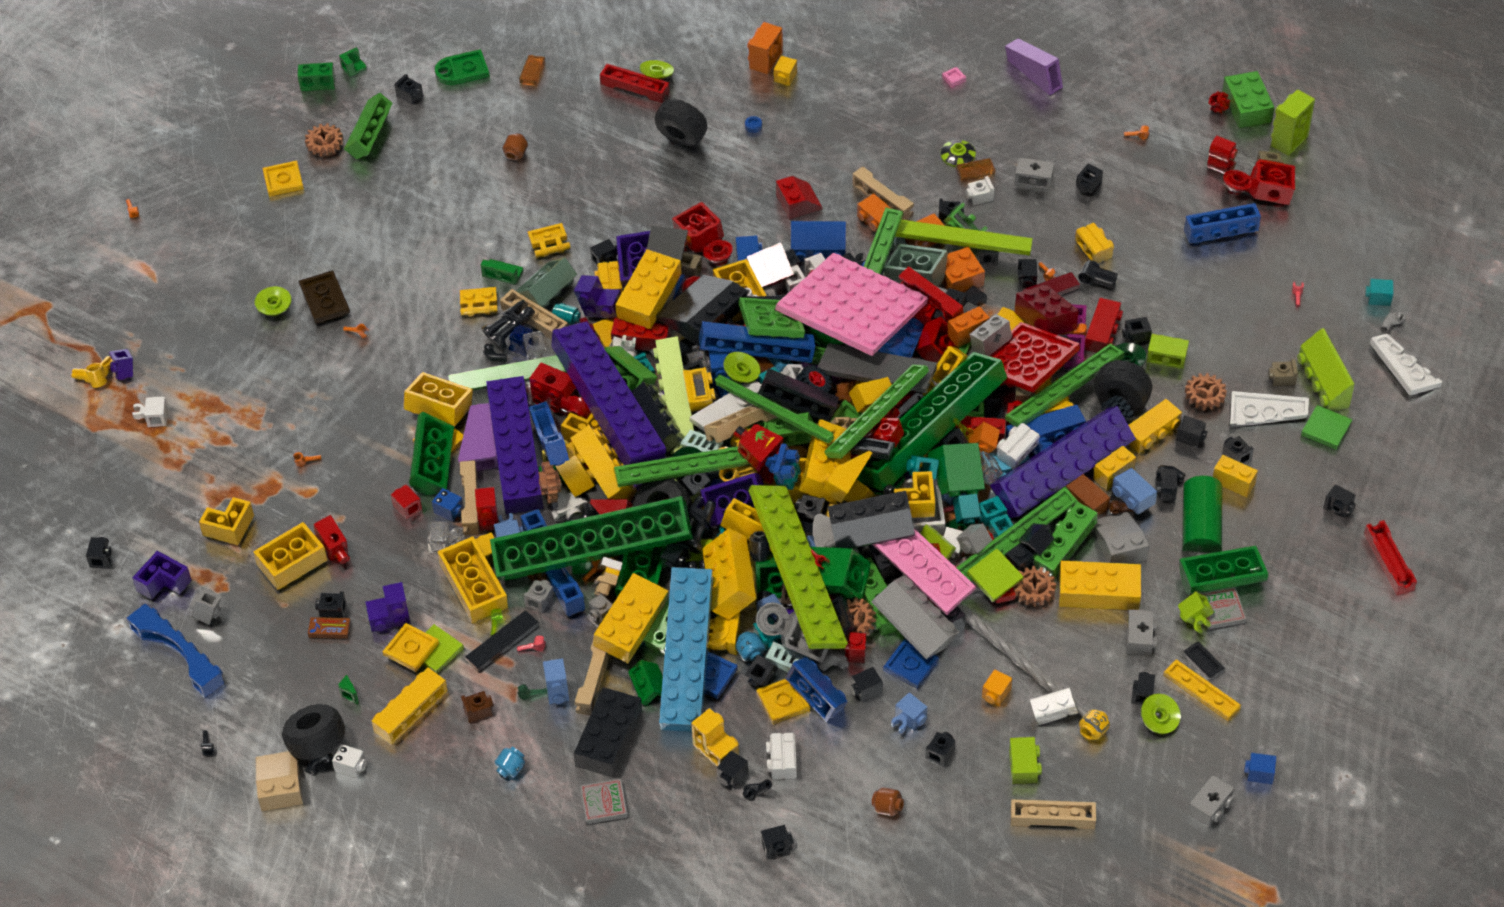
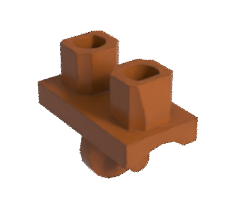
(843, 390)

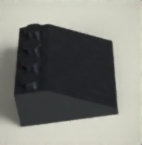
(705, 300)

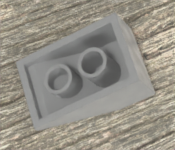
(1121, 539)

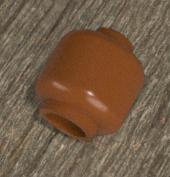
(515, 146)
(887, 801)

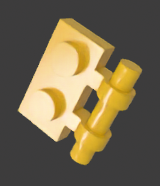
(547, 236)
(478, 301)

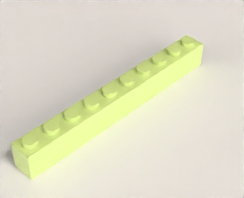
(674, 387)

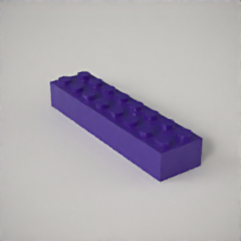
(514, 445)
(1062, 461)

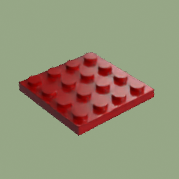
(1033, 356)

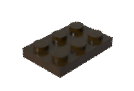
(324, 296)

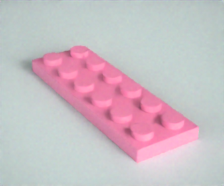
(928, 570)

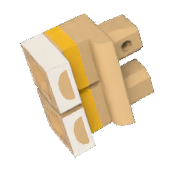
(609, 576)

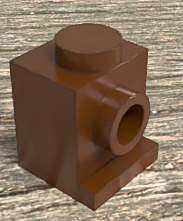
(477, 706)

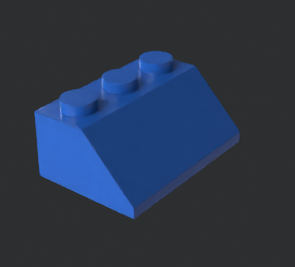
(817, 237)
(816, 688)

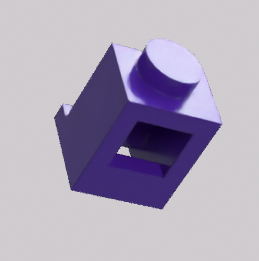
(122, 364)

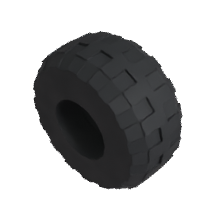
(681, 122)
(1124, 380)
(658, 490)
(313, 732)

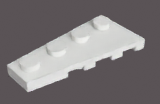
(1403, 366)
(723, 407)
(1265, 408)

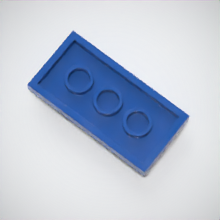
(905, 340)

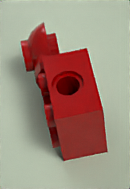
(1267, 181)
(704, 233)
(558, 390)

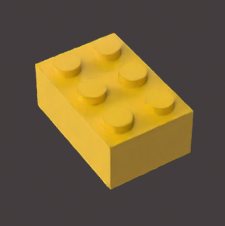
(742, 274)
(438, 398)
(290, 555)

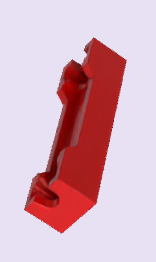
(635, 82)
(936, 297)
(1390, 558)

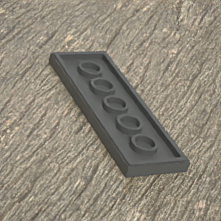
(669, 243)
(856, 365)

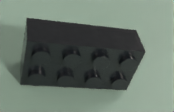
(608, 732)

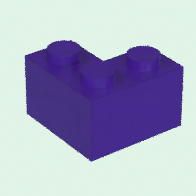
(594, 299)
(161, 572)
(388, 611)

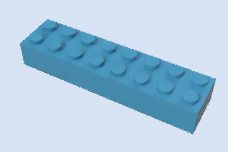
(686, 648)

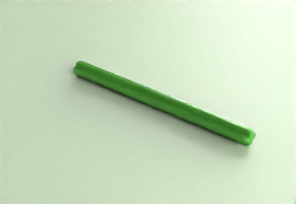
(774, 408)

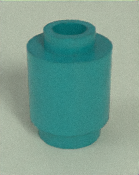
(567, 313)

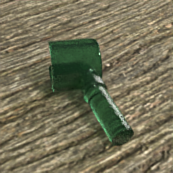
(524, 693)

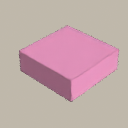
(954, 77)

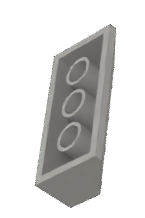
(915, 617)

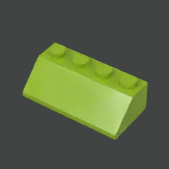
(1326, 371)

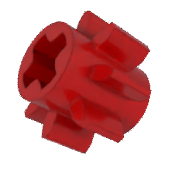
(1219, 102)

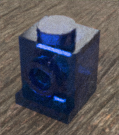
(517, 341)

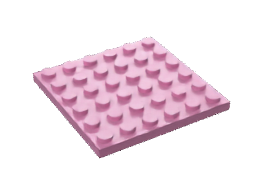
(852, 304)

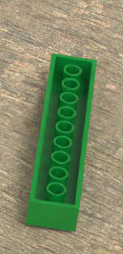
(934, 416)
(591, 538)

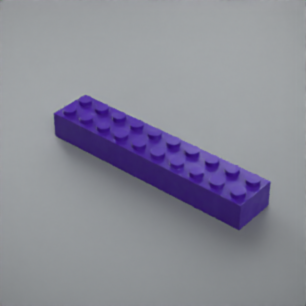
(607, 394)

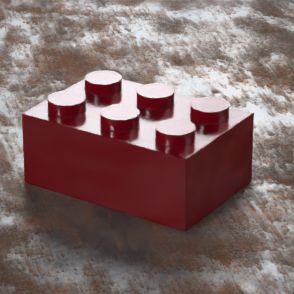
(1046, 310)

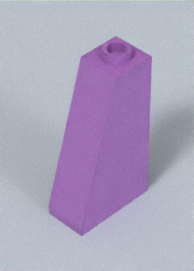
(1036, 65)
(478, 439)

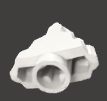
(567, 506)

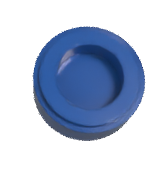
(753, 124)

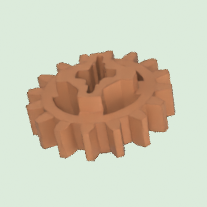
(324, 139)
(1205, 391)
(549, 482)
(1043, 585)
(861, 615)

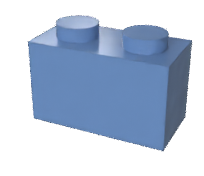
(1134, 491)
(556, 681)

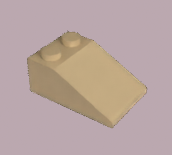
(278, 781)

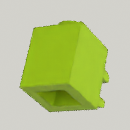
(1196, 610)

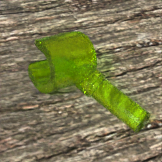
(962, 427)
(496, 615)

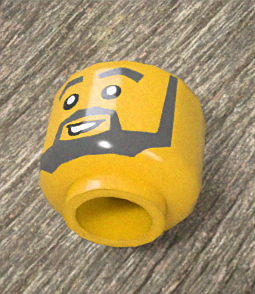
(1094, 725)

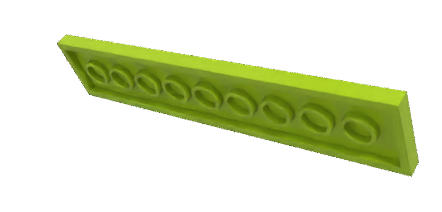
(797, 567)

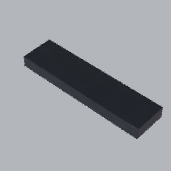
(501, 641)

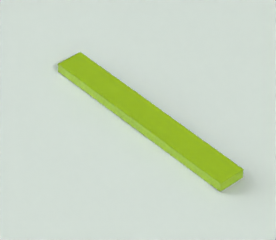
(964, 237)

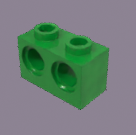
(316, 76)

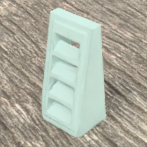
(702, 438)
(791, 654)

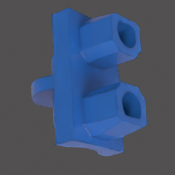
(780, 463)

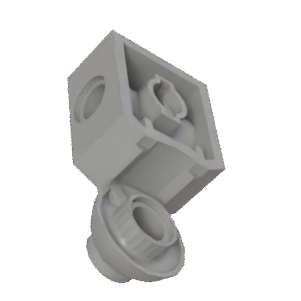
(789, 629)

